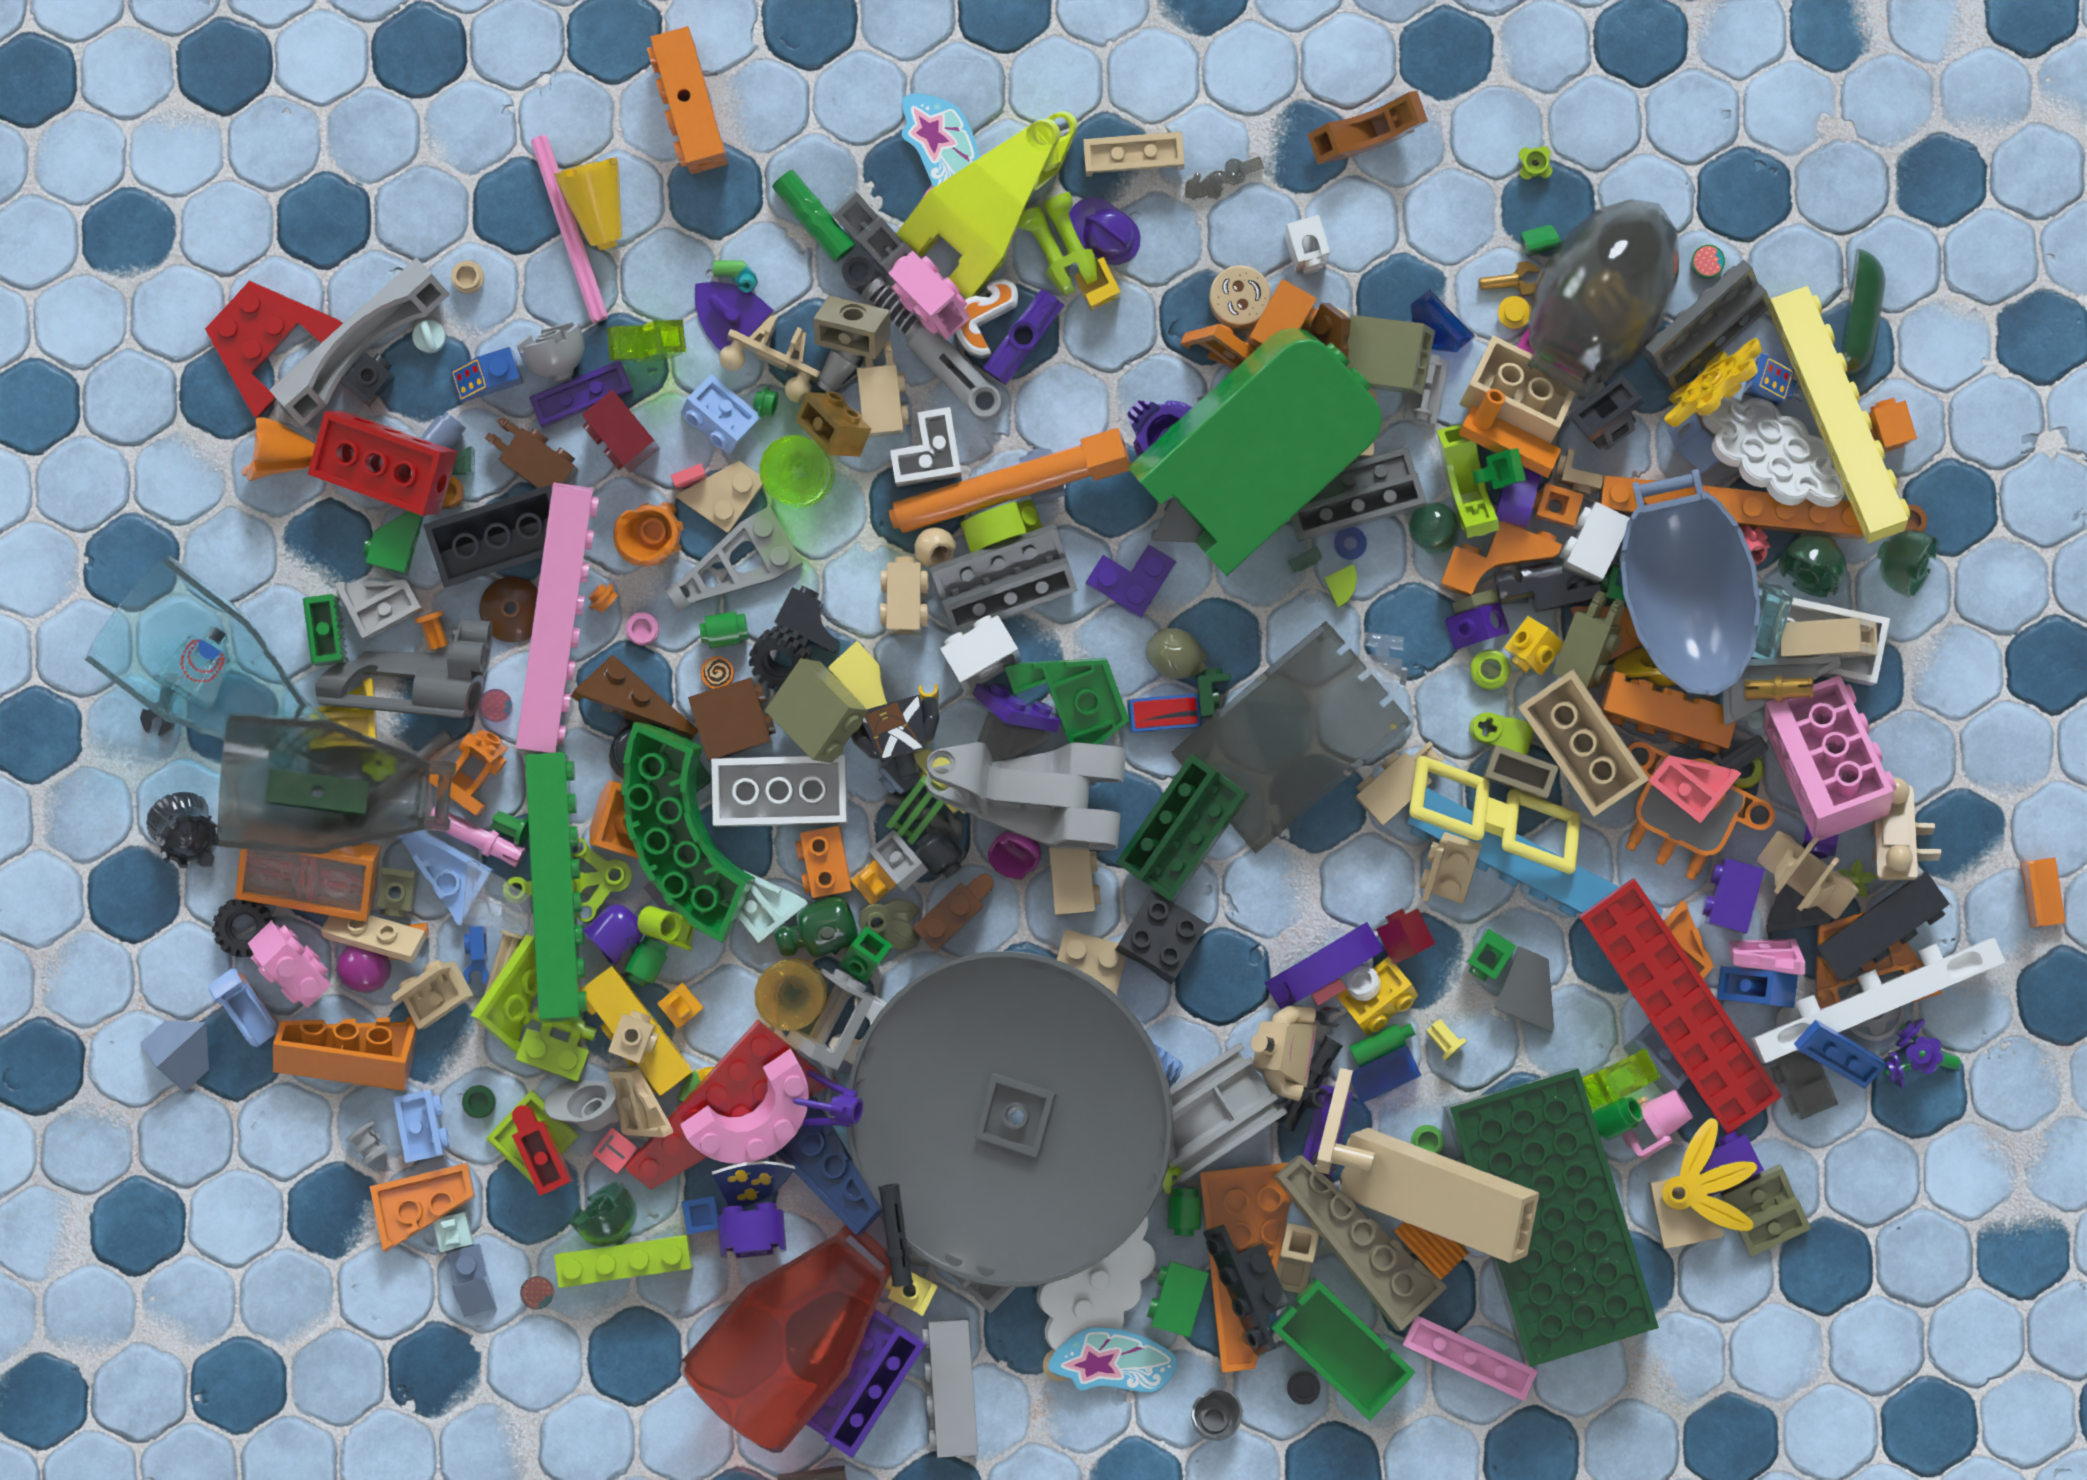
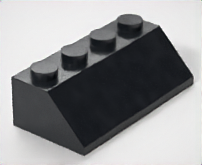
(490, 536)

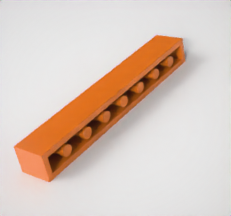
(1747, 508)

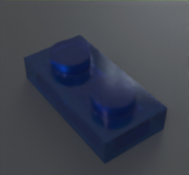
(1384, 1074)

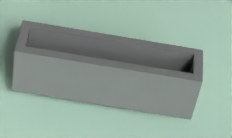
(952, 1388)

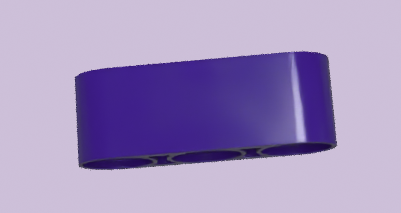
(1517, 500)

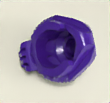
(1153, 420)

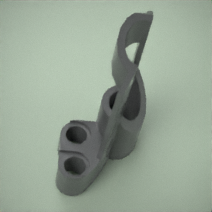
(442, 681)

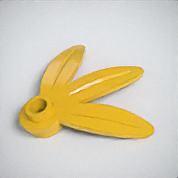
(1714, 1180)

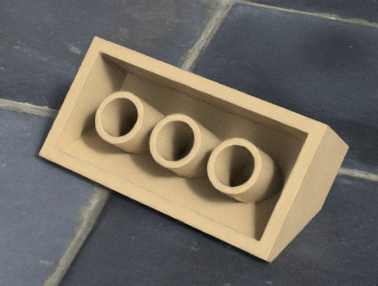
(1583, 743)

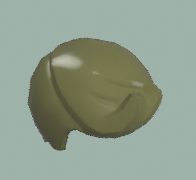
(1175, 654)

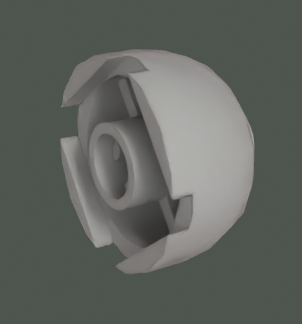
(553, 351)

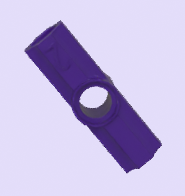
(1035, 319)

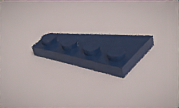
(830, 1173)

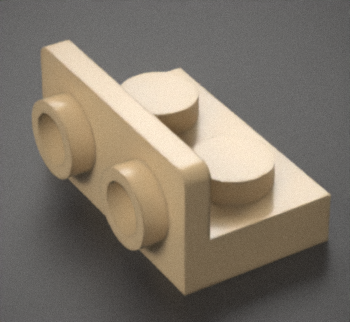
(1451, 868)

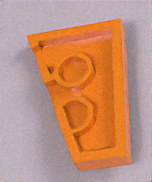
(418, 1201)

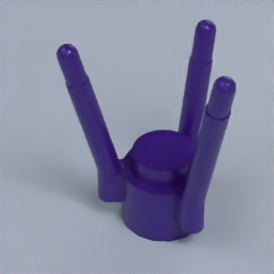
(846, 1108)

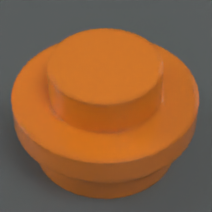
(602, 597)

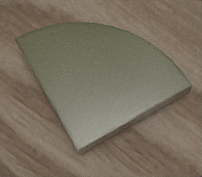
(1475, 601)

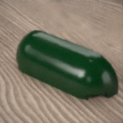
(1863, 313)

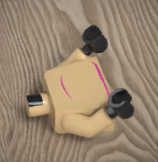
(1286, 1049)

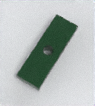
(296, 790)

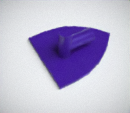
(725, 308)

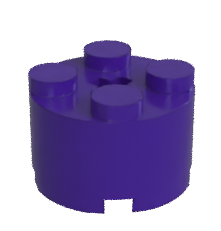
(752, 1231)

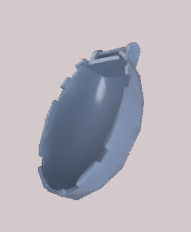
(1690, 586)

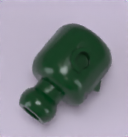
(820, 927)

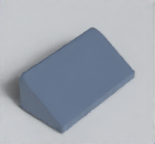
(1669, 1070)

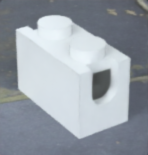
(1307, 244)

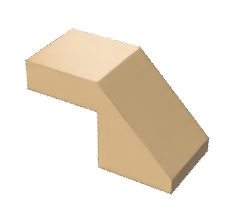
(1296, 1256)

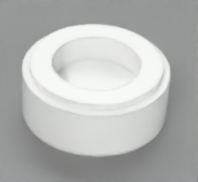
(1363, 983)

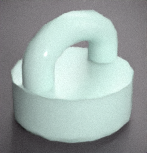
(429, 336)

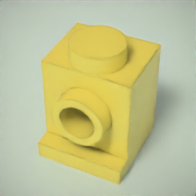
(919, 1302)

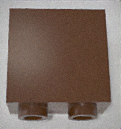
(732, 719)

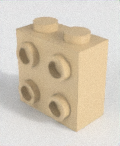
(904, 585)

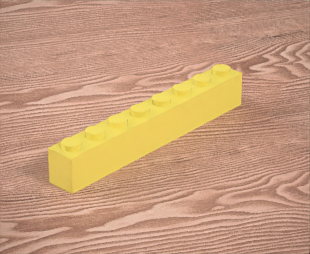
(1838, 414)

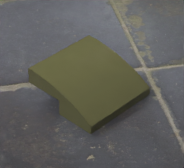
(1770, 1206)

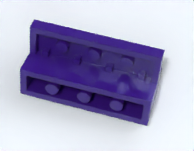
(876, 1374)

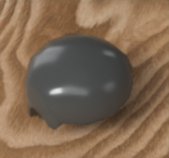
(1216, 1414)

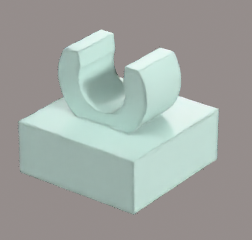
(453, 1232)

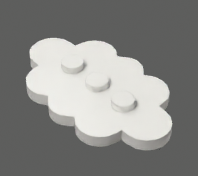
(1774, 452)
(1099, 1293)

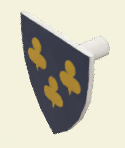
(751, 1181)

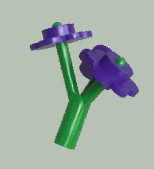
(1924, 1054)

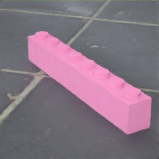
(554, 618)

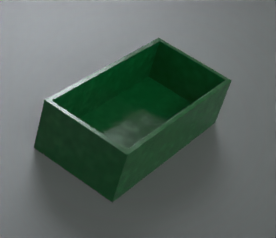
(1581, 1266)

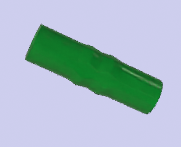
(813, 216)

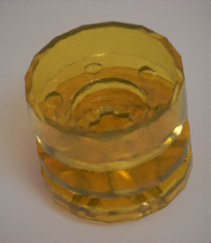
(782, 1010)

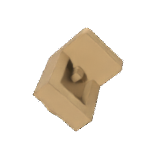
(1582, 481)

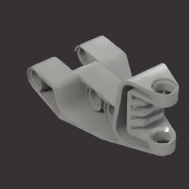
(1034, 794)

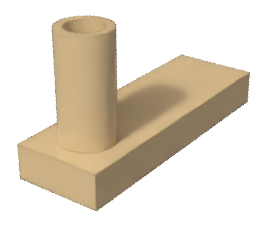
(1329, 1150)

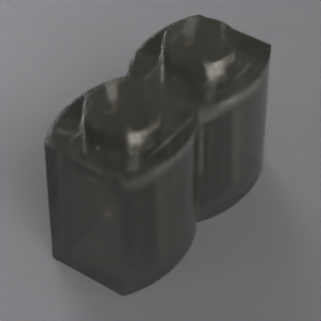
(1805, 1084)

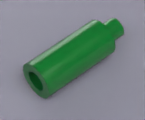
(1381, 1044)

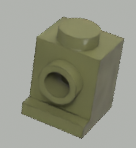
(406, 881)

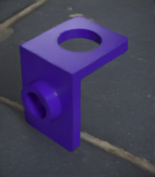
(1476, 625)

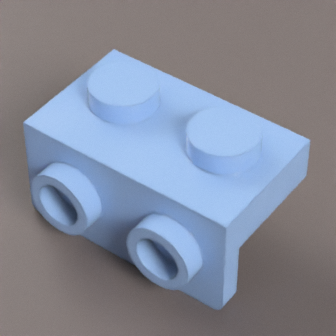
(420, 1125)

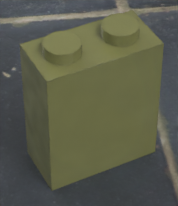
(1390, 353)
(816, 711)

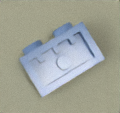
(719, 414)

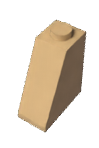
(1829, 638)

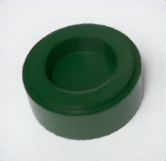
(479, 1101)

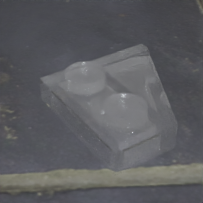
(493, 901)

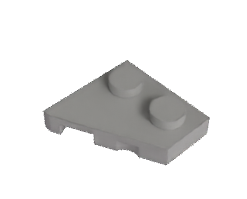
(378, 604)

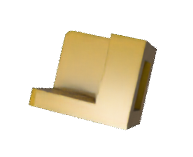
(1102, 290)

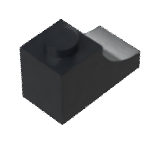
(802, 614)

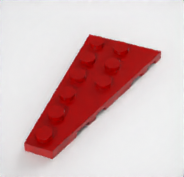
(729, 1089)

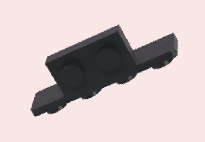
(1250, 1284)

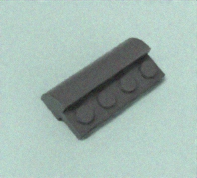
(1707, 326)
(1361, 495)
(1004, 578)

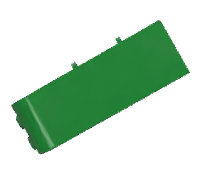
(1262, 443)

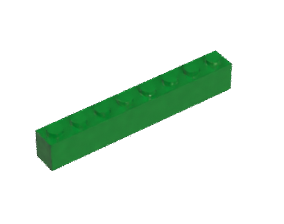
(554, 887)

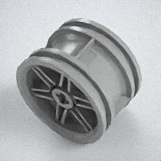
(1218, 1111)

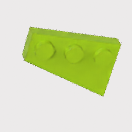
(510, 996)

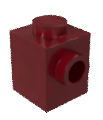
(1404, 935)

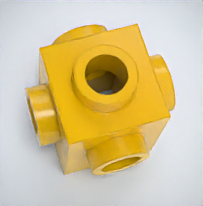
(1533, 646)

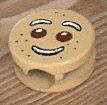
(1239, 297)

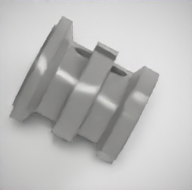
(367, 1142)

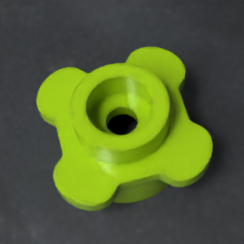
(1542, 156)

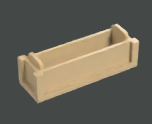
(1133, 152)

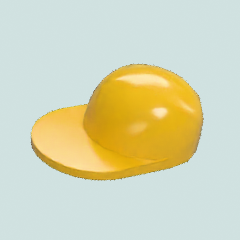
(1639, 664)

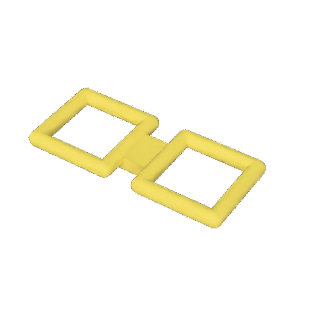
(1494, 815)

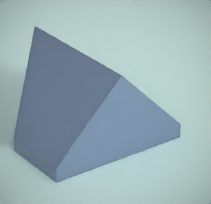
(179, 1051)

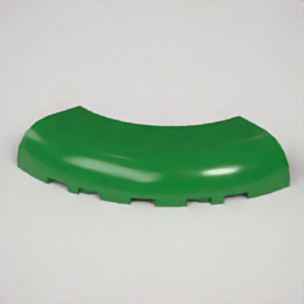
(671, 835)

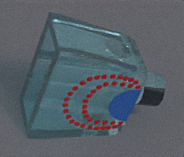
(196, 668)

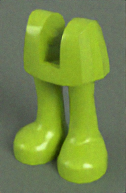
(1059, 212)

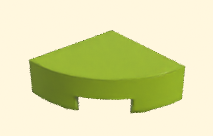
(1342, 584)

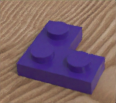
(1135, 588)
(1014, 710)

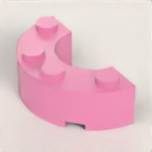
(761, 1131)

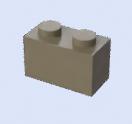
(1520, 772)

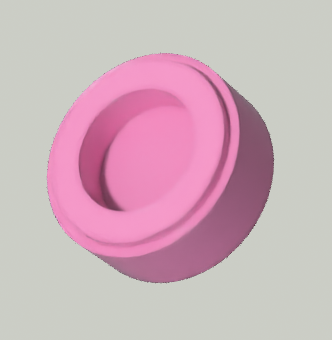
(642, 628)

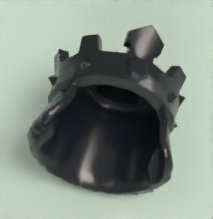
(183, 829)

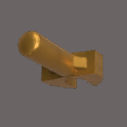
(1511, 280)

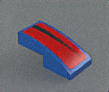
(1164, 713)

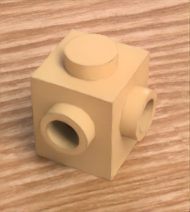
(634, 1037)

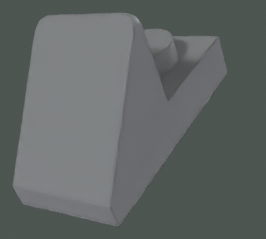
(898, 860)

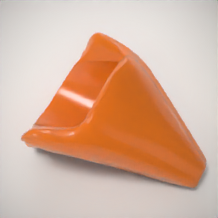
(277, 450)

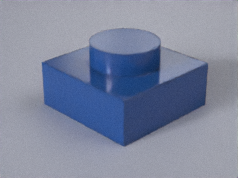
(700, 1214)

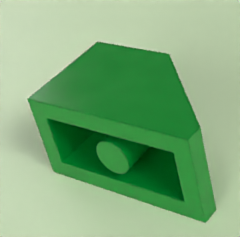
(394, 544)

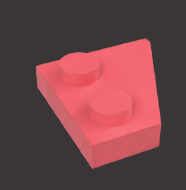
(1693, 784)

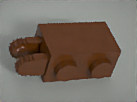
(532, 457)
(953, 912)

